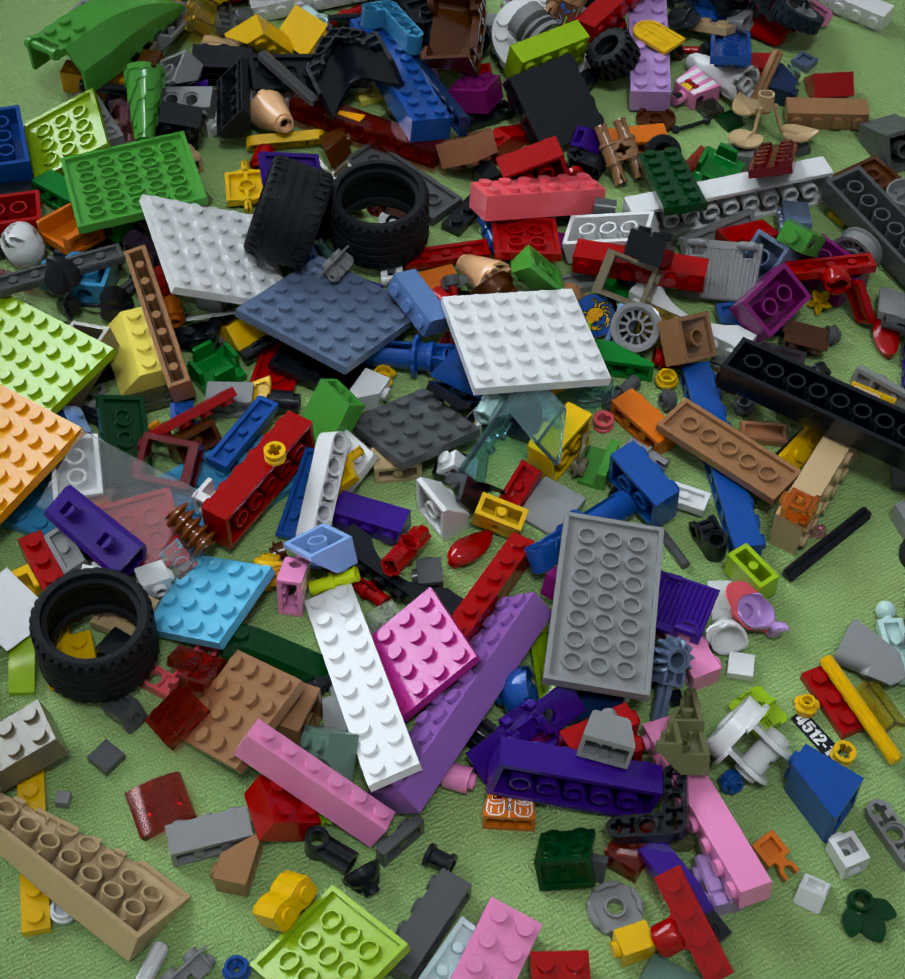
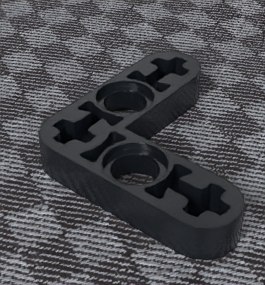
(663, 820)

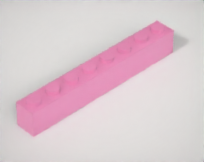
(716, 831)

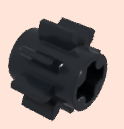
(483, 730)

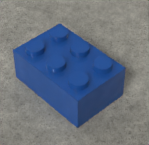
(645, 482)

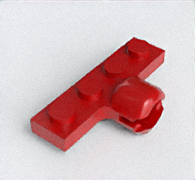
(833, 270)
(688, 927)

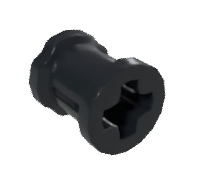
(439, 859)

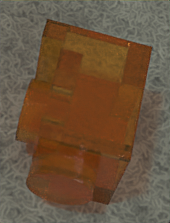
(798, 507)

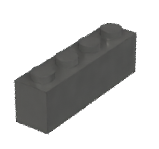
(430, 922)

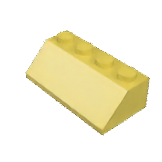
(136, 359)

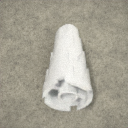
(730, 78)

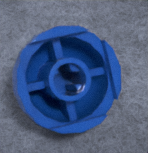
(518, 688)

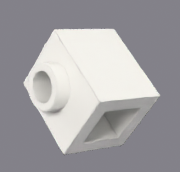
(155, 578)

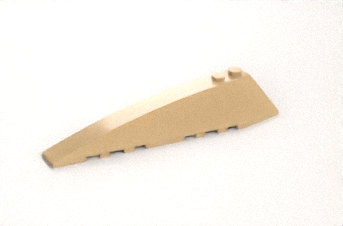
(99, 887)

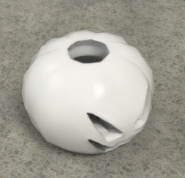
(24, 243)

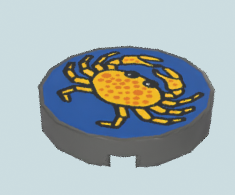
(598, 312)

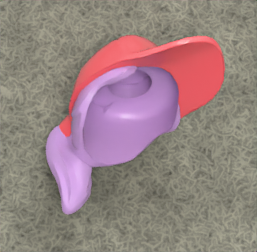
(752, 610)

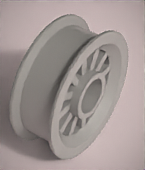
(858, 240)
(622, 312)

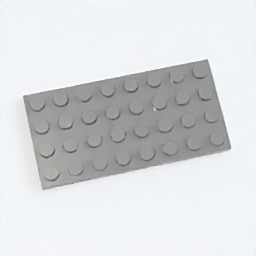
(604, 607)

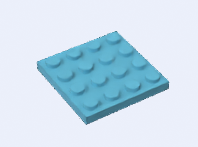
(211, 601)

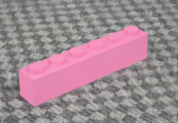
(314, 783)

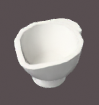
(726, 636)

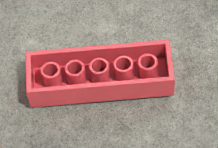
(534, 197)

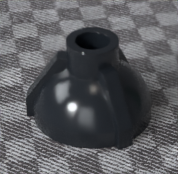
(364, 879)

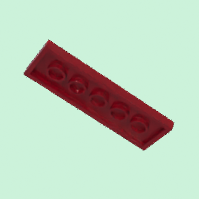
(773, 159)

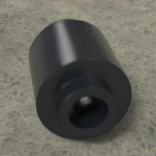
(287, 400)

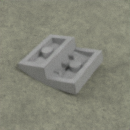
(891, 303)
(549, 503)

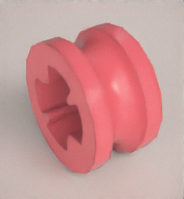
(605, 416)

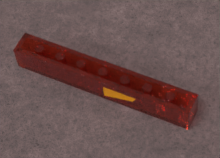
(366, 129)

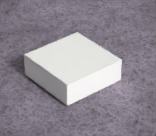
(740, 666)

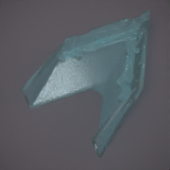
(539, 416)

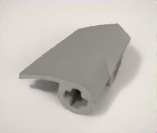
(870, 655)

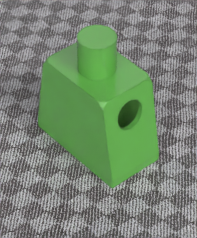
(799, 238)

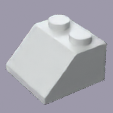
(440, 508)

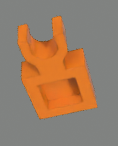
(772, 852)

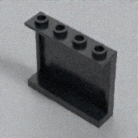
(552, 100)

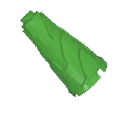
(144, 96)

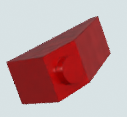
(508, 140)

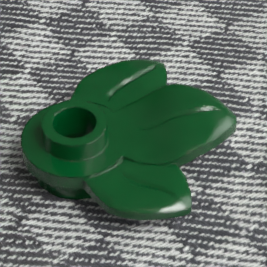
(868, 919)

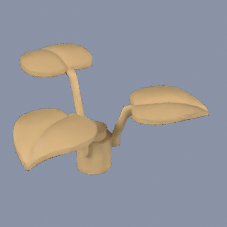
(764, 105)

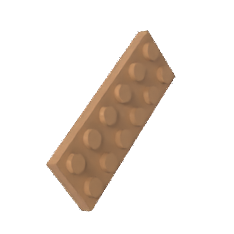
(728, 451)

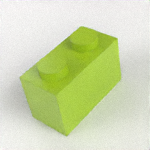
(748, 566)

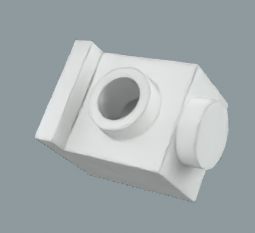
(449, 462)
(850, 845)

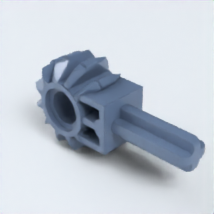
(669, 672)

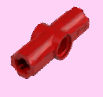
(405, 550)

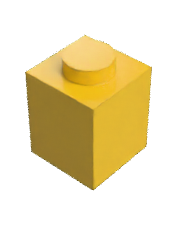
(632, 943)

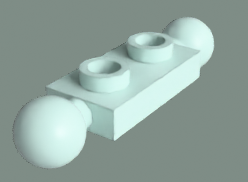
(890, 628)

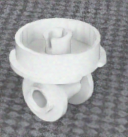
(766, 749)

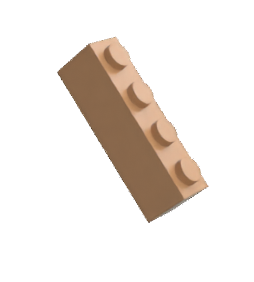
(826, 112)

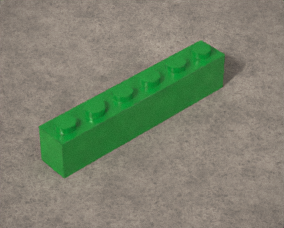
(55, 194)

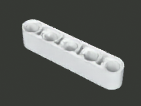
(323, 480)

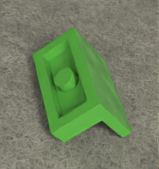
(598, 467)

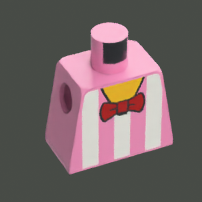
(693, 88)
(293, 573)

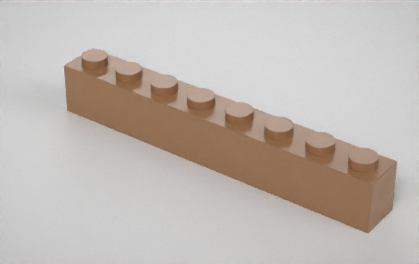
(159, 324)

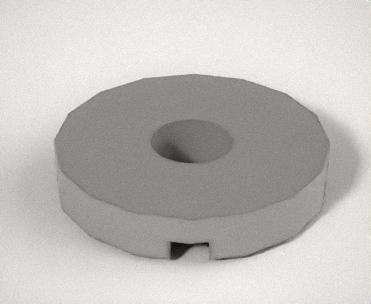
(610, 893)

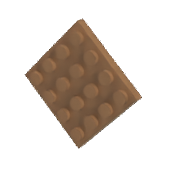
(236, 699)

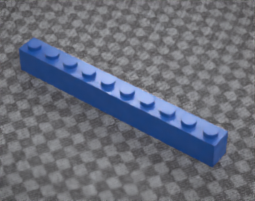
(731, 499)

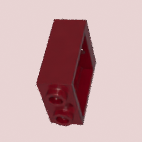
(193, 457)

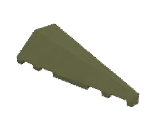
(684, 739)

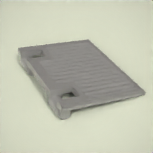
(728, 270)

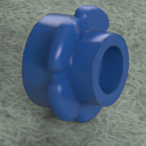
(731, 782)
(233, 962)

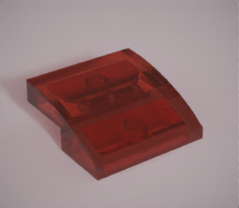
(159, 804)

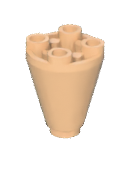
(271, 112)
(480, 268)

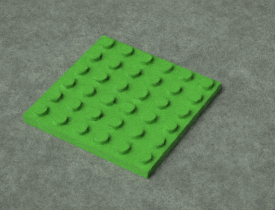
(111, 180)

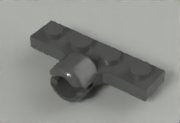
(228, 18)

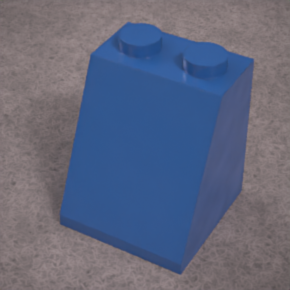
(821, 790)

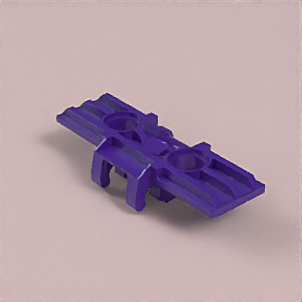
(526, 722)

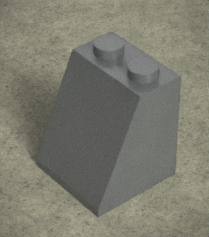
(885, 139)

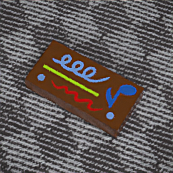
(566, 13)

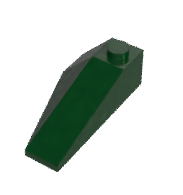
(277, 652)

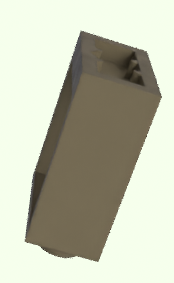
(606, 269)

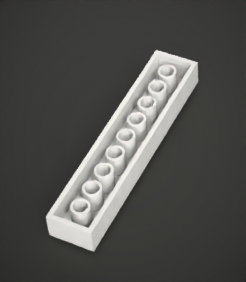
(738, 192)

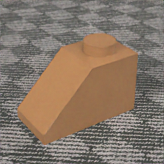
(237, 867)

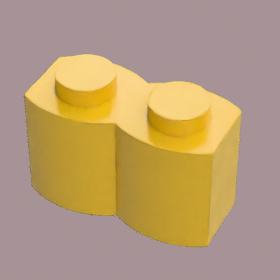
(285, 900)

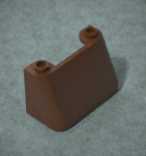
(456, 36)

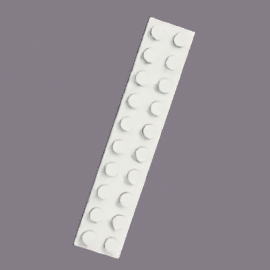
(362, 687)

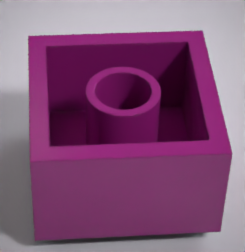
(477, 92)

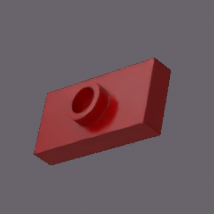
(860, 303)

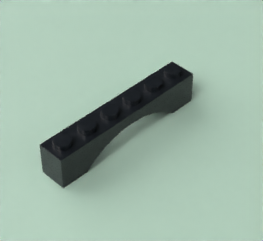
(399, 588)

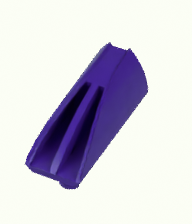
(96, 532)

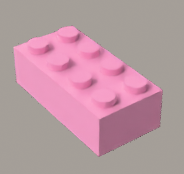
(497, 944)

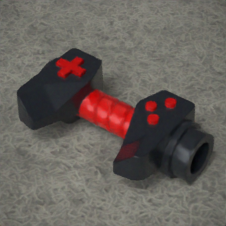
(678, 53)

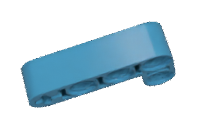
(396, 23)

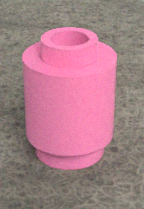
(459, 778)

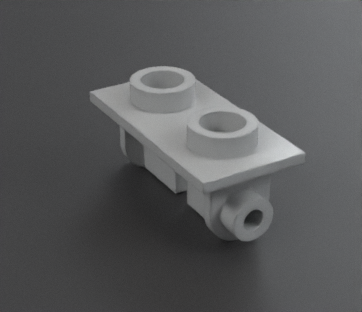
(337, 265)
(195, 964)

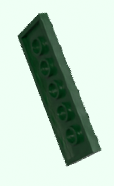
(672, 181)

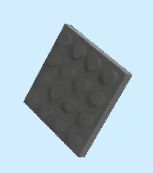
(414, 429)

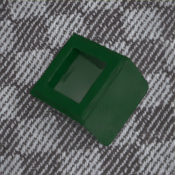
(729, 120)

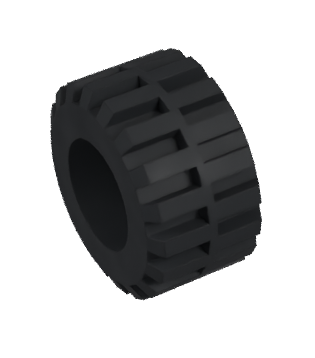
(613, 54)

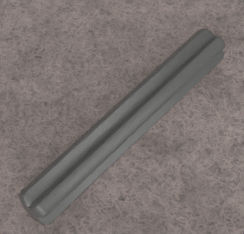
(288, 78)

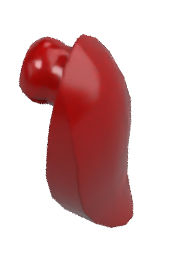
(885, 340)
(469, 548)

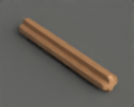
(768, 73)

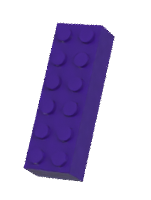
(564, 780)

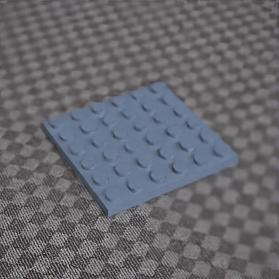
(327, 319)

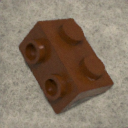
(805, 335)

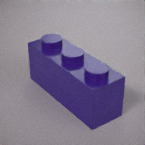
(377, 518)

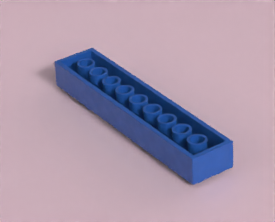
(416, 103)

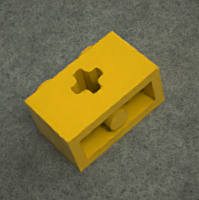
(499, 515)

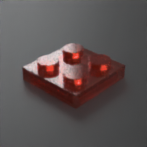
(177, 716)

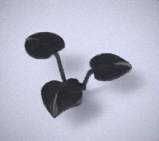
(686, 19)
(63, 275)

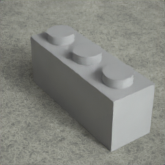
(207, 835)

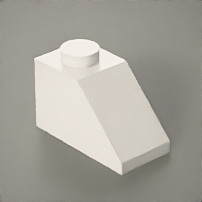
(371, 389)

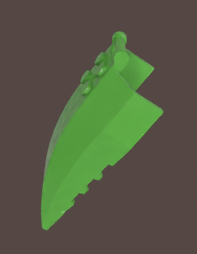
(102, 36)

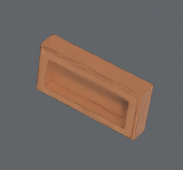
(765, 433)

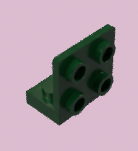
(565, 859)

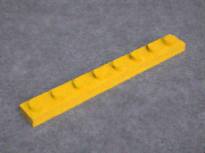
(34, 904)

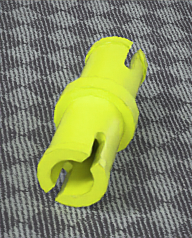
(333, 580)

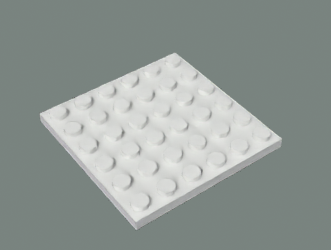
(205, 251)
(524, 341)

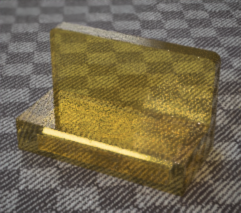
(880, 705)

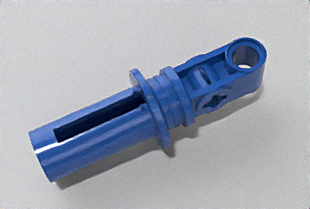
(411, 355)
(545, 552)

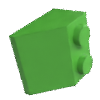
(536, 271)

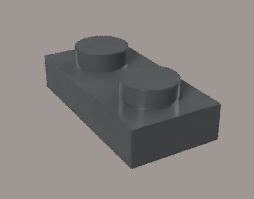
(392, 846)

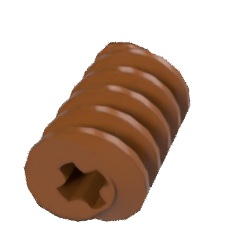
(190, 530)

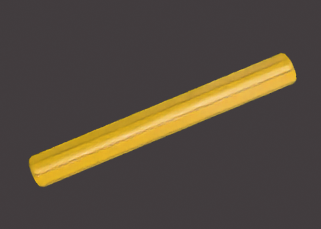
(861, 710)

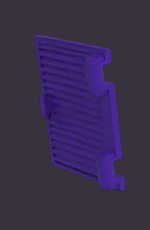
(684, 606)

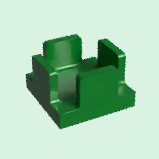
(718, 163)
(214, 365)

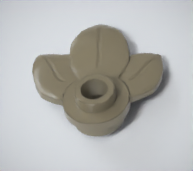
(580, 463)

